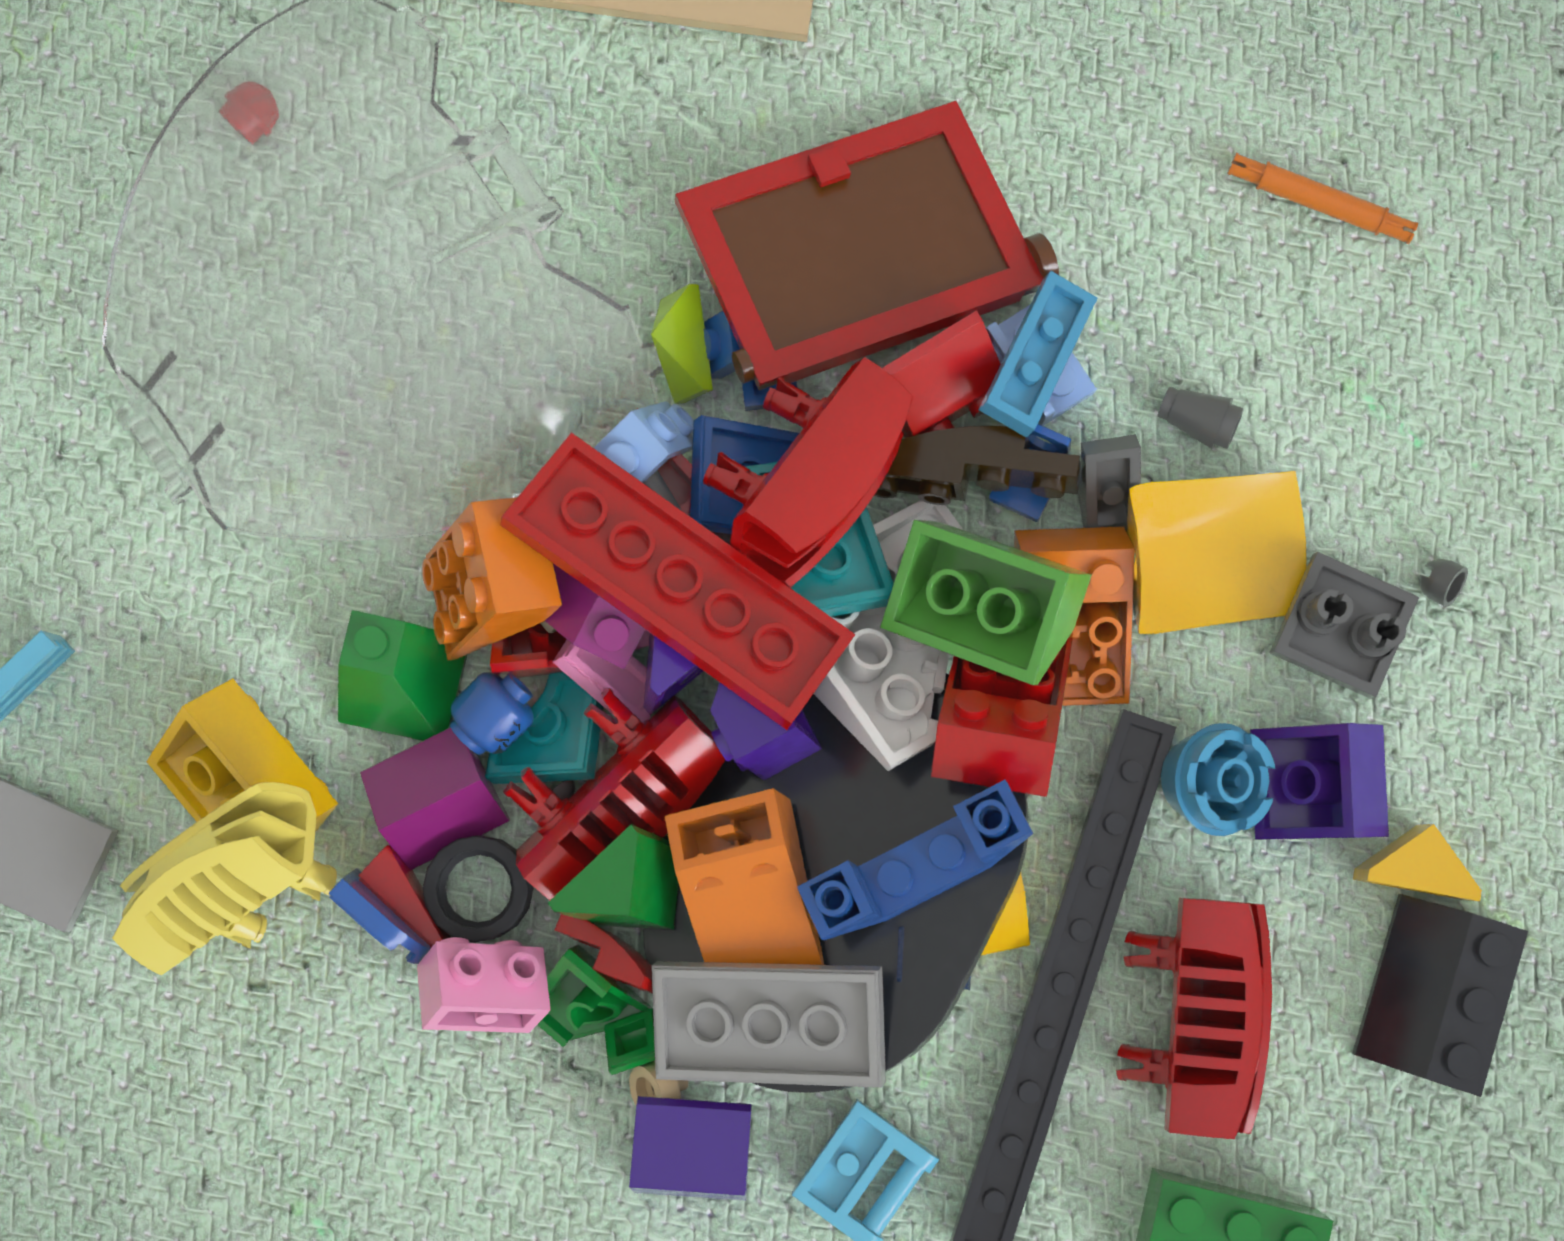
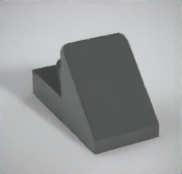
(1106, 475)

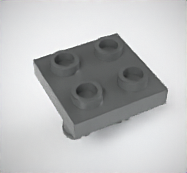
(1344, 625)

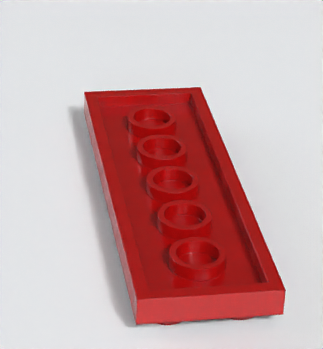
(677, 580)

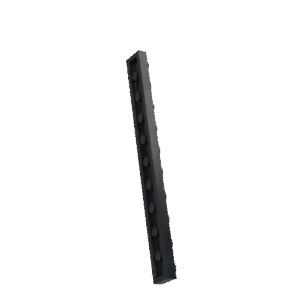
(1064, 980)

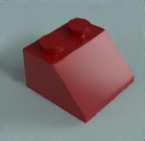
(947, 375)

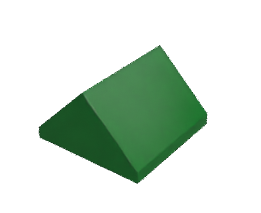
(625, 885)

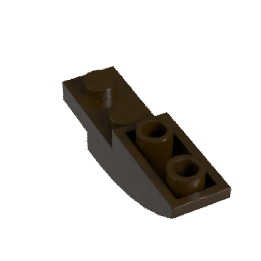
(995, 457)

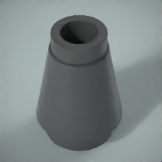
(1202, 416)

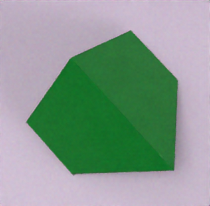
(585, 998)

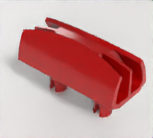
(822, 477)
(653, 774)
(1216, 1018)

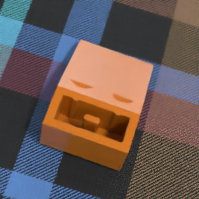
(486, 581)
(1103, 632)
(741, 880)

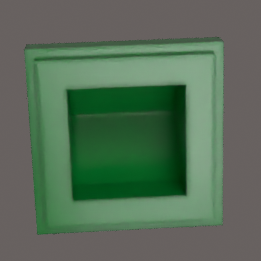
(630, 1041)

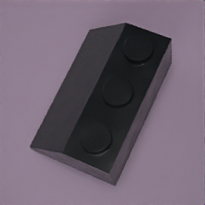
(1440, 993)

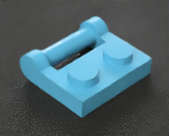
(849, 1165)

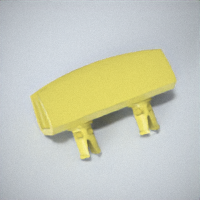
(220, 874)

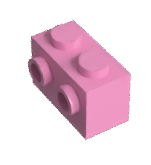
(483, 986)

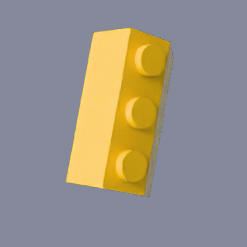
(223, 748)

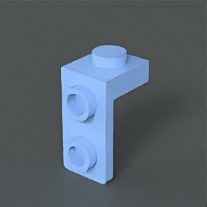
(648, 439)

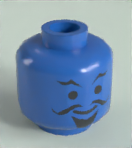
(492, 713)

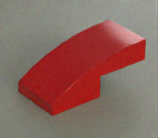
(615, 956)

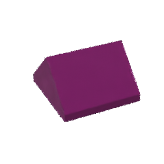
(431, 797)

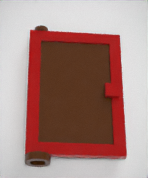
(860, 246)

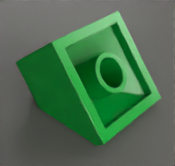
(396, 678)

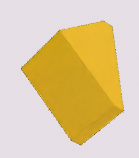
(1420, 863)

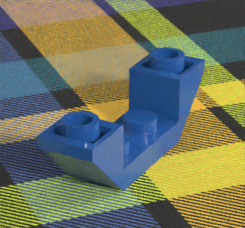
(920, 868)

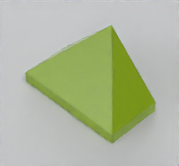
(681, 344)

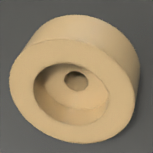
(644, 1084)

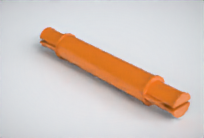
(1322, 198)

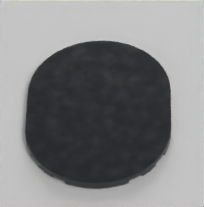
(854, 812)

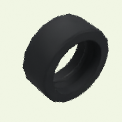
(436, 896)

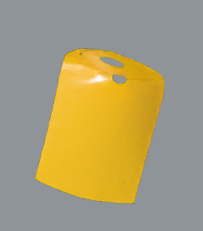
(1215, 550)

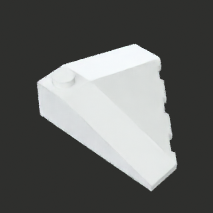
(883, 680)

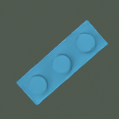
(1038, 354)

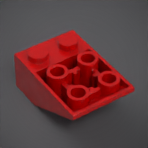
(1000, 726)

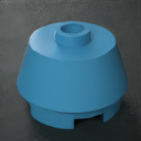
(1218, 779)

